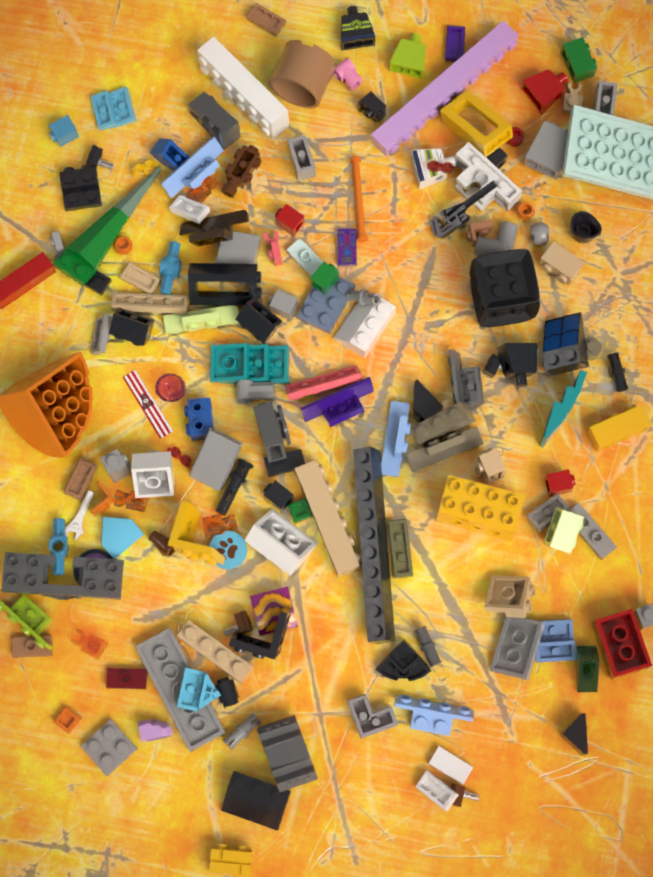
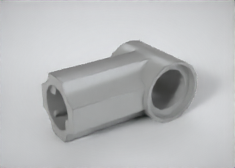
(249, 391)

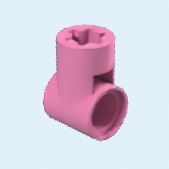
(346, 72)

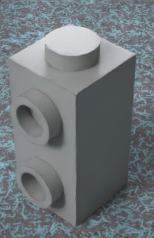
(116, 465)

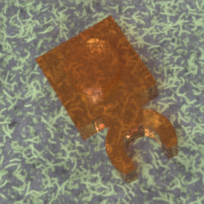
(203, 191)
(92, 645)

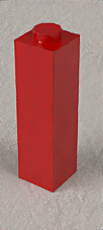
(25, 279)

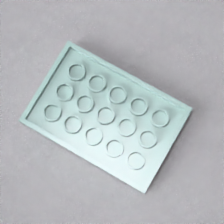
(609, 152)

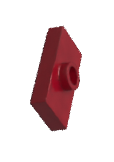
(126, 678)

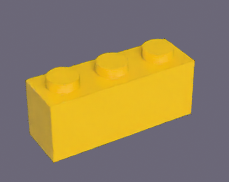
(619, 427)

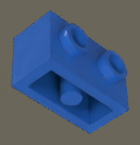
(200, 417)

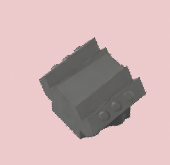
(287, 753)

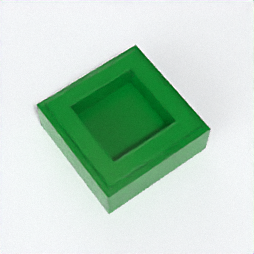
(300, 510)

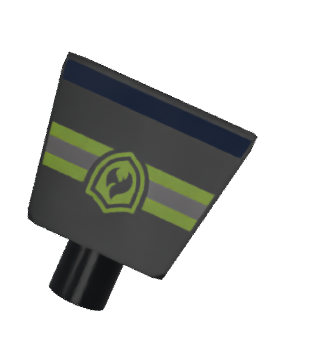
(356, 30)

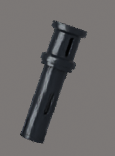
(234, 485)

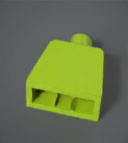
(409, 57)

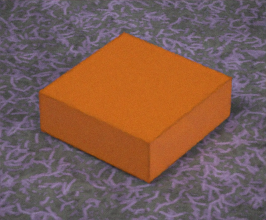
(67, 720)

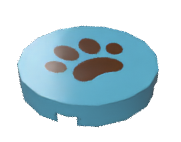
(232, 547)

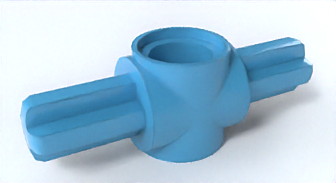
(170, 268)
(59, 536)

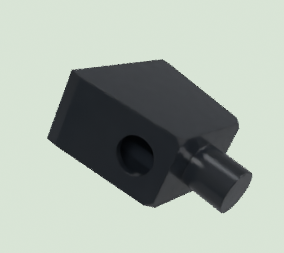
(518, 361)

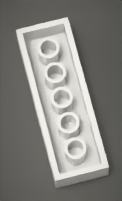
(243, 88)

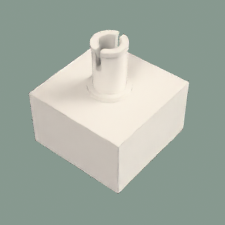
(153, 474)

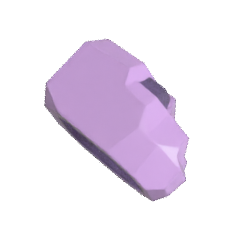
(153, 730)

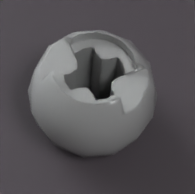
(539, 233)

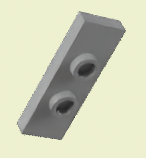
(593, 534)

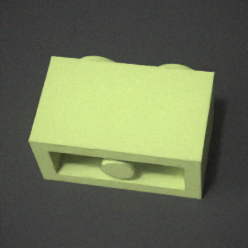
(563, 530)

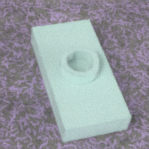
(304, 257)

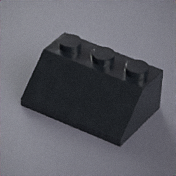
(255, 800)

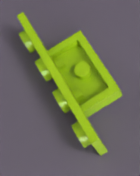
(30, 617)

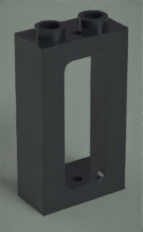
(223, 273)

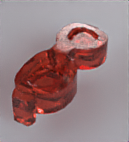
(435, 166)
(176, 453)

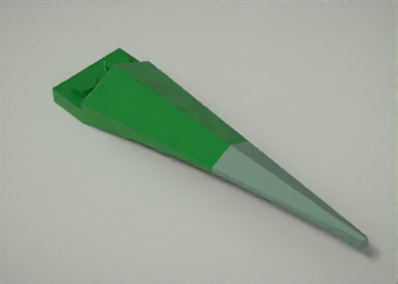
(88, 250)

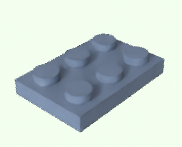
(324, 310)

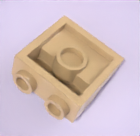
(510, 596)

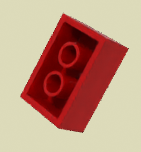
(621, 644)

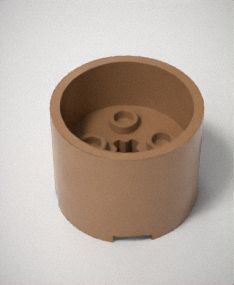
(302, 74)

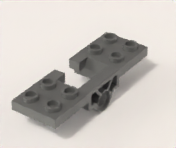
(29, 575)

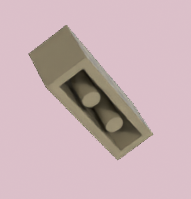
(443, 423)

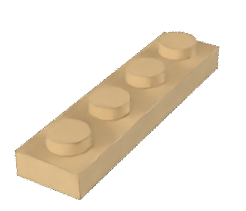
(150, 303)

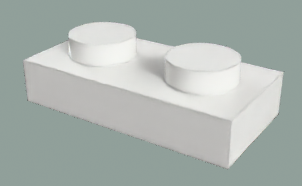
(189, 209)

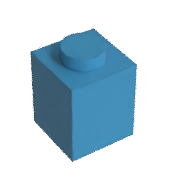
(63, 131)

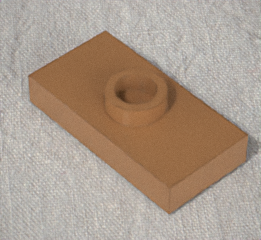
(266, 19)
(80, 479)
(26, 647)

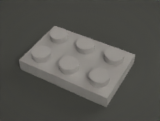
(517, 647)

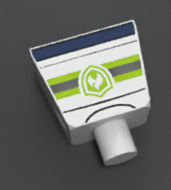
(421, 158)

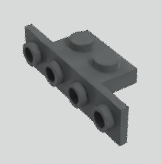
(466, 382)

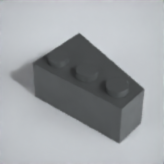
(215, 119)

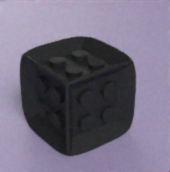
(504, 288)

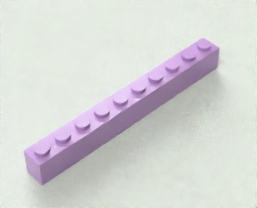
(444, 88)

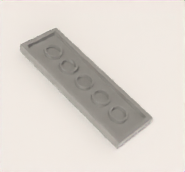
(166, 667)

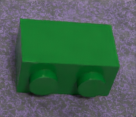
(578, 60)

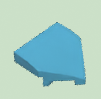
(118, 534)
(195, 690)

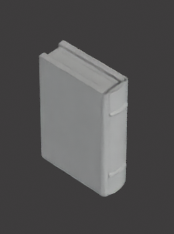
(215, 459)

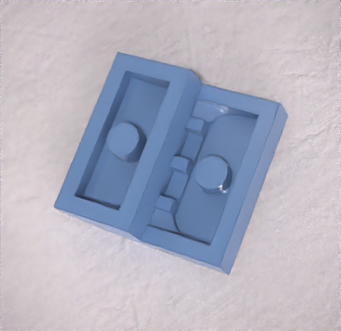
(556, 641)

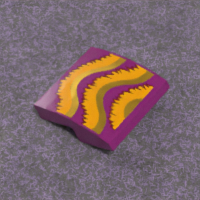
(268, 607)

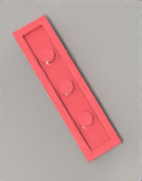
(323, 382)

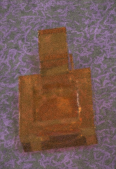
(131, 502)
(216, 524)

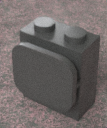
(272, 430)

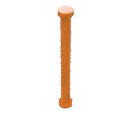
(362, 237)

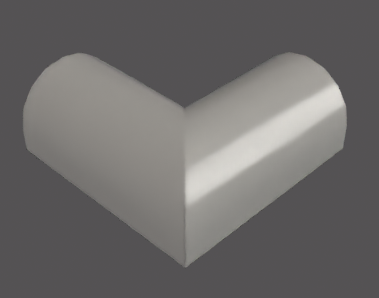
(505, 240)
(368, 721)

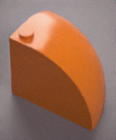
(51, 405)

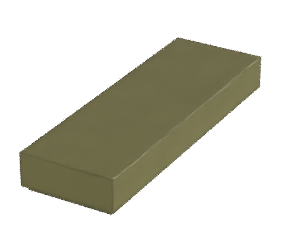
(400, 548)

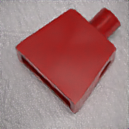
(544, 89)

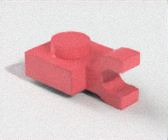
(274, 253)

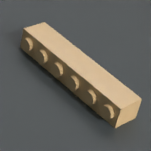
(327, 518)

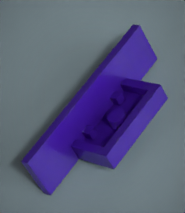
(340, 404)

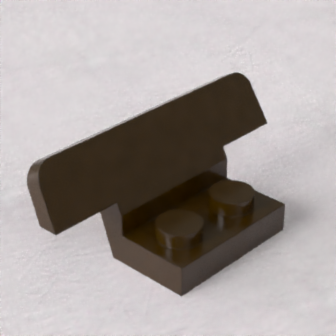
(213, 228)

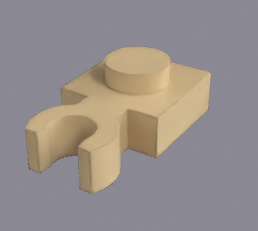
(572, 98)

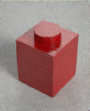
(289, 219)
(559, 482)

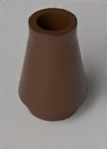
(161, 543)

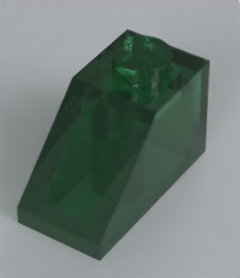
(587, 668)

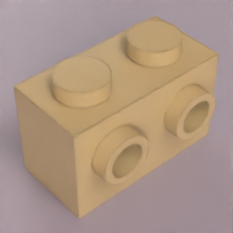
(561, 263)
(490, 466)

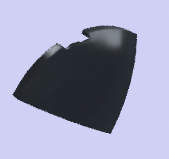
(403, 663)

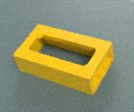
(467, 132)

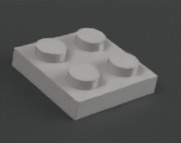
(109, 747)

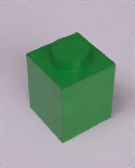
(324, 277)

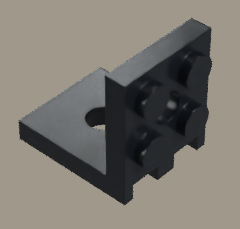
(260, 647)

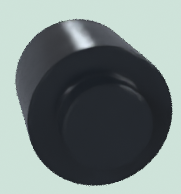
(228, 692)

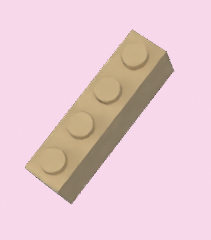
(215, 652)

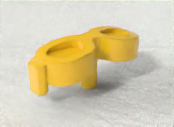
(142, 167)

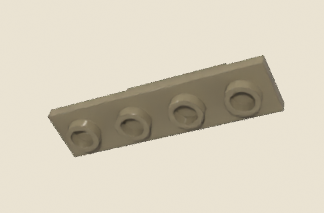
(440, 450)

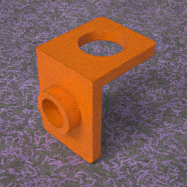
(104, 505)

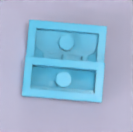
(113, 108)

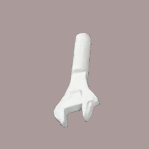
(76, 524)

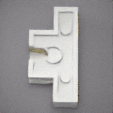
(478, 173)

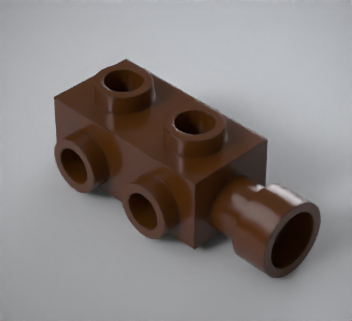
(241, 168)

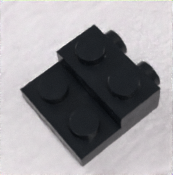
(80, 188)

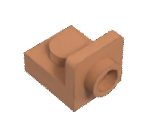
(480, 228)

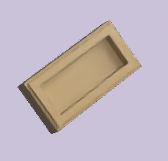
(140, 278)

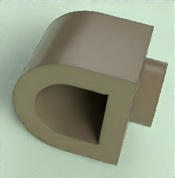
(593, 348)

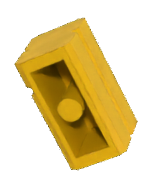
(231, 860)

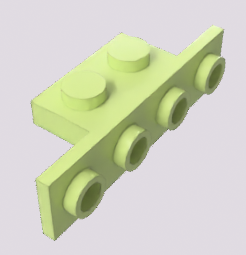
(201, 319)

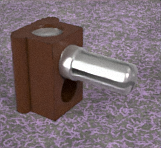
(243, 624)
(462, 794)

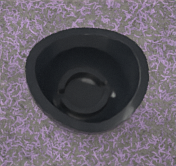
(584, 227)

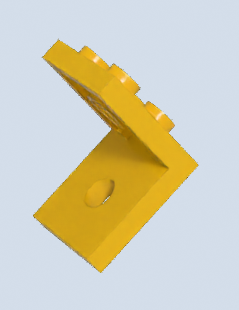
(183, 535)

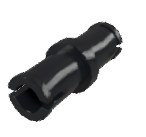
(617, 372)

